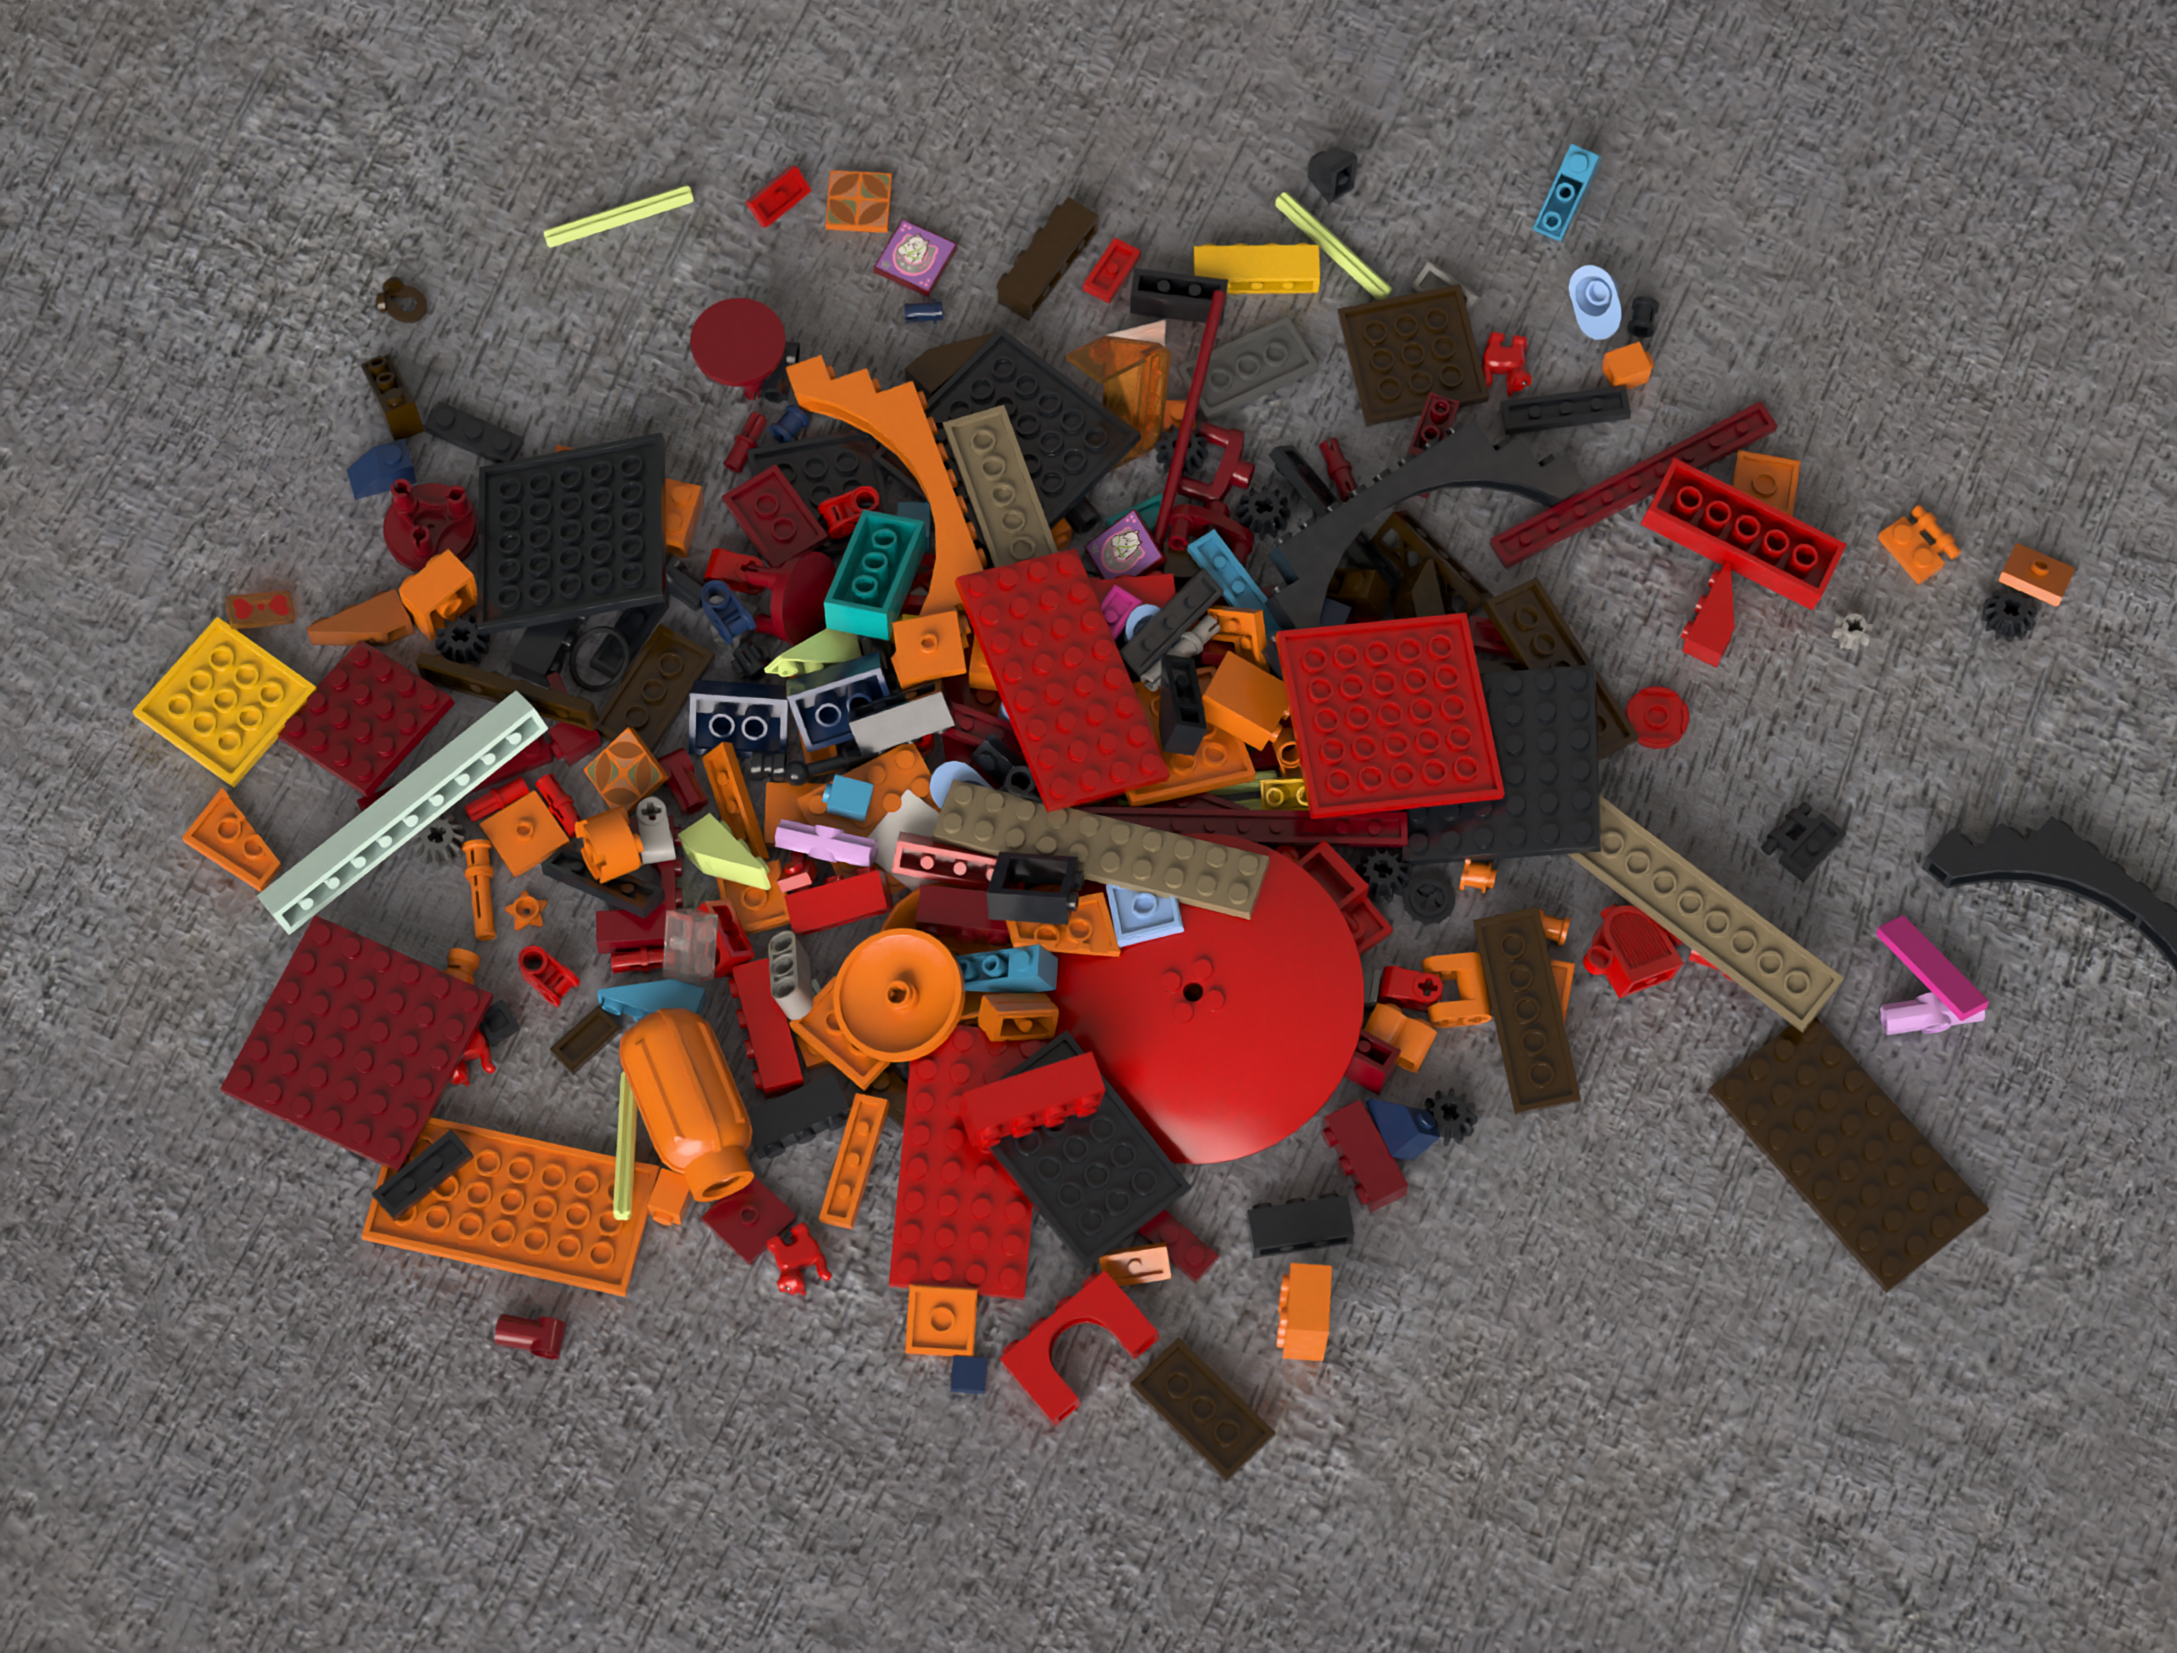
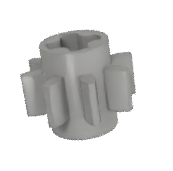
(1852, 622)

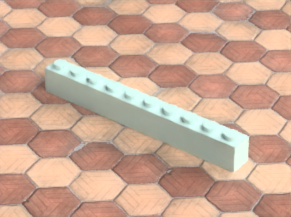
(402, 812)

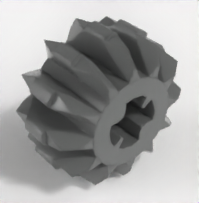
(451, 844)

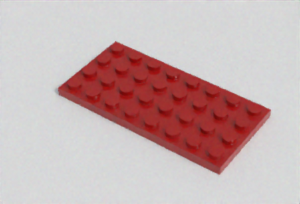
(1061, 680)
(955, 1204)

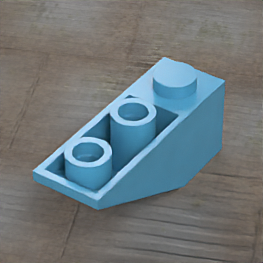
(1567, 192)
(1010, 970)
(648, 997)

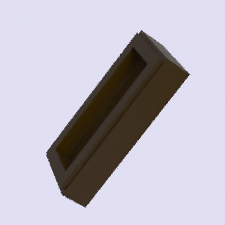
(585, 1040)

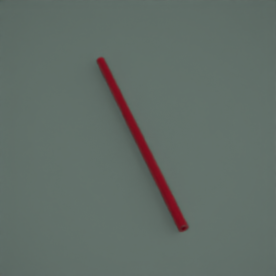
(1188, 417)

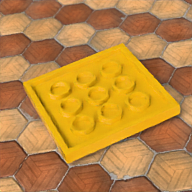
(224, 701)

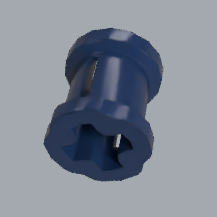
(789, 424)

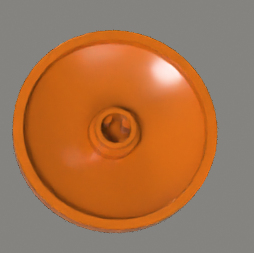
(899, 995)

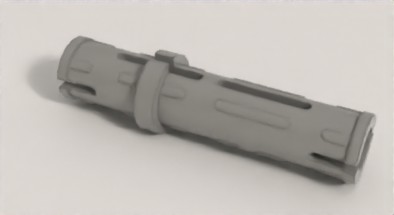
(1190, 644)

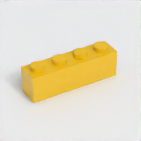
(1260, 267)

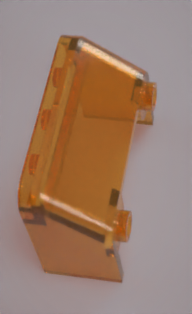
(1134, 384)

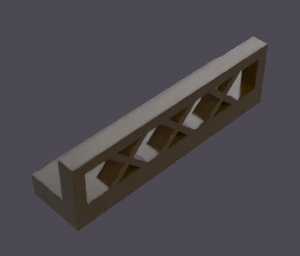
(1428, 547)

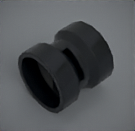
(768, 765)

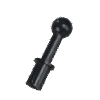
(798, 772)

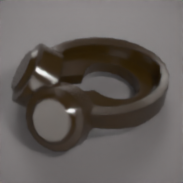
(394, 288)

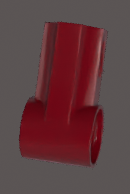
(683, 781)
(539, 1336)

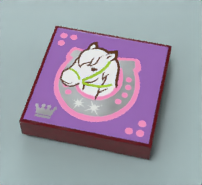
(915, 258)
(1126, 548)

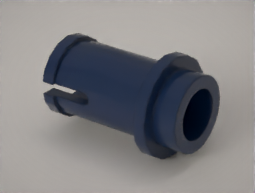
(923, 311)

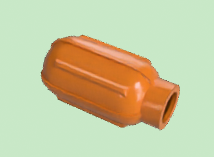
(689, 1101)

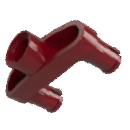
(1231, 471)
(1199, 521)

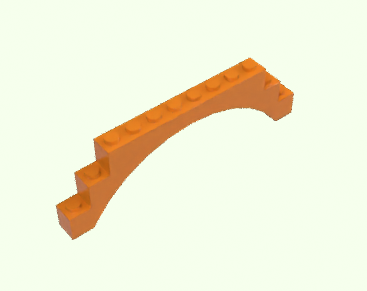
(901, 425)

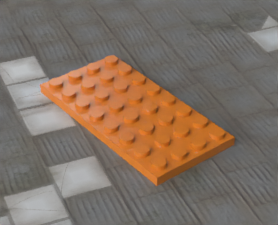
(524, 1211)

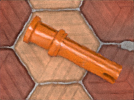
(479, 875)

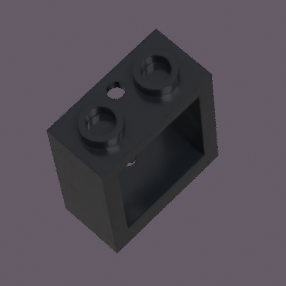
(1034, 905)

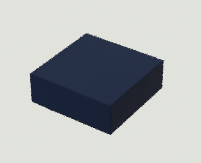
(969, 1374)

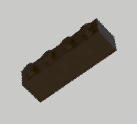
(1047, 258)

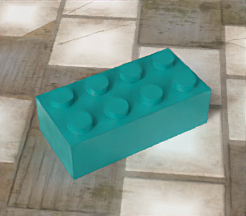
(875, 574)

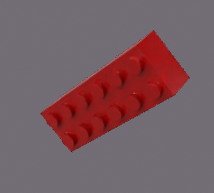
(1745, 532)

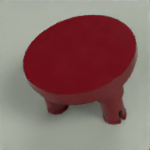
(738, 343)
(429, 522)
(796, 596)

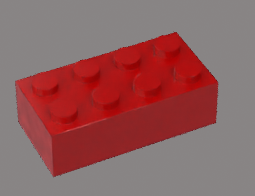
(1032, 1100)

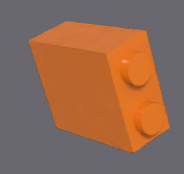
(1246, 701)

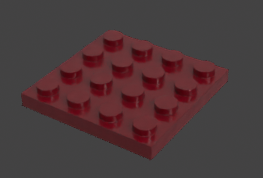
(365, 718)

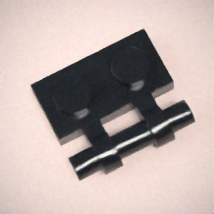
(1812, 846)

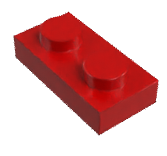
(778, 196)
(1112, 270)

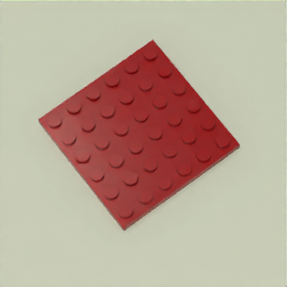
(1389, 715)

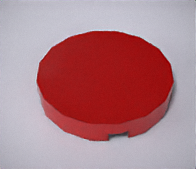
(1658, 717)

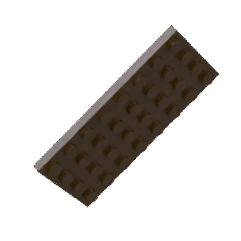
(1849, 1152)

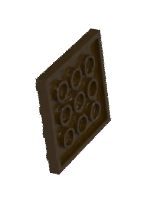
(1412, 348)

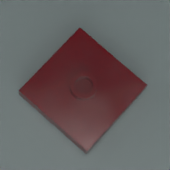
(749, 1219)

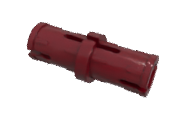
(1338, 468)

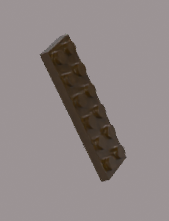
(1543, 640)
(1526, 1011)

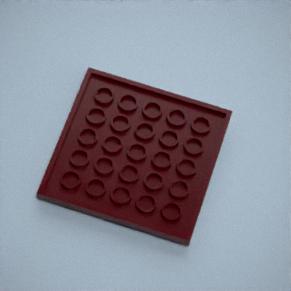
(357, 1043)

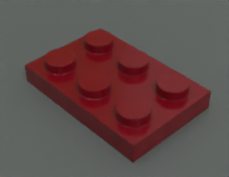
(774, 517)

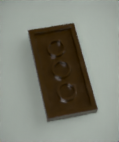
(655, 687)
(1202, 1409)

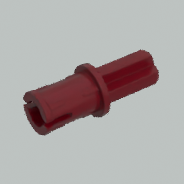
(744, 441)

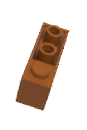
(375, 621)

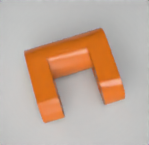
(1472, 988)

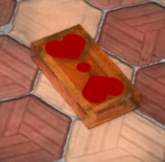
(259, 609)

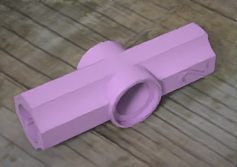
(826, 843)
(1923, 1014)

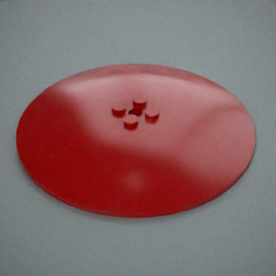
(1260, 1041)

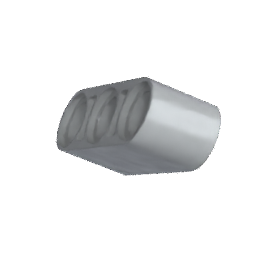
(790, 975)

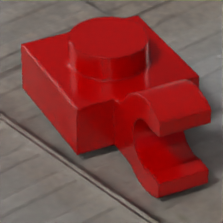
(797, 872)

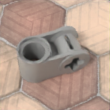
(655, 834)

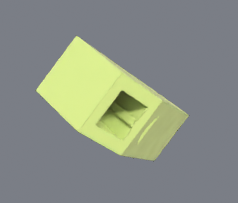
(816, 653)
(719, 854)

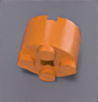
(609, 844)

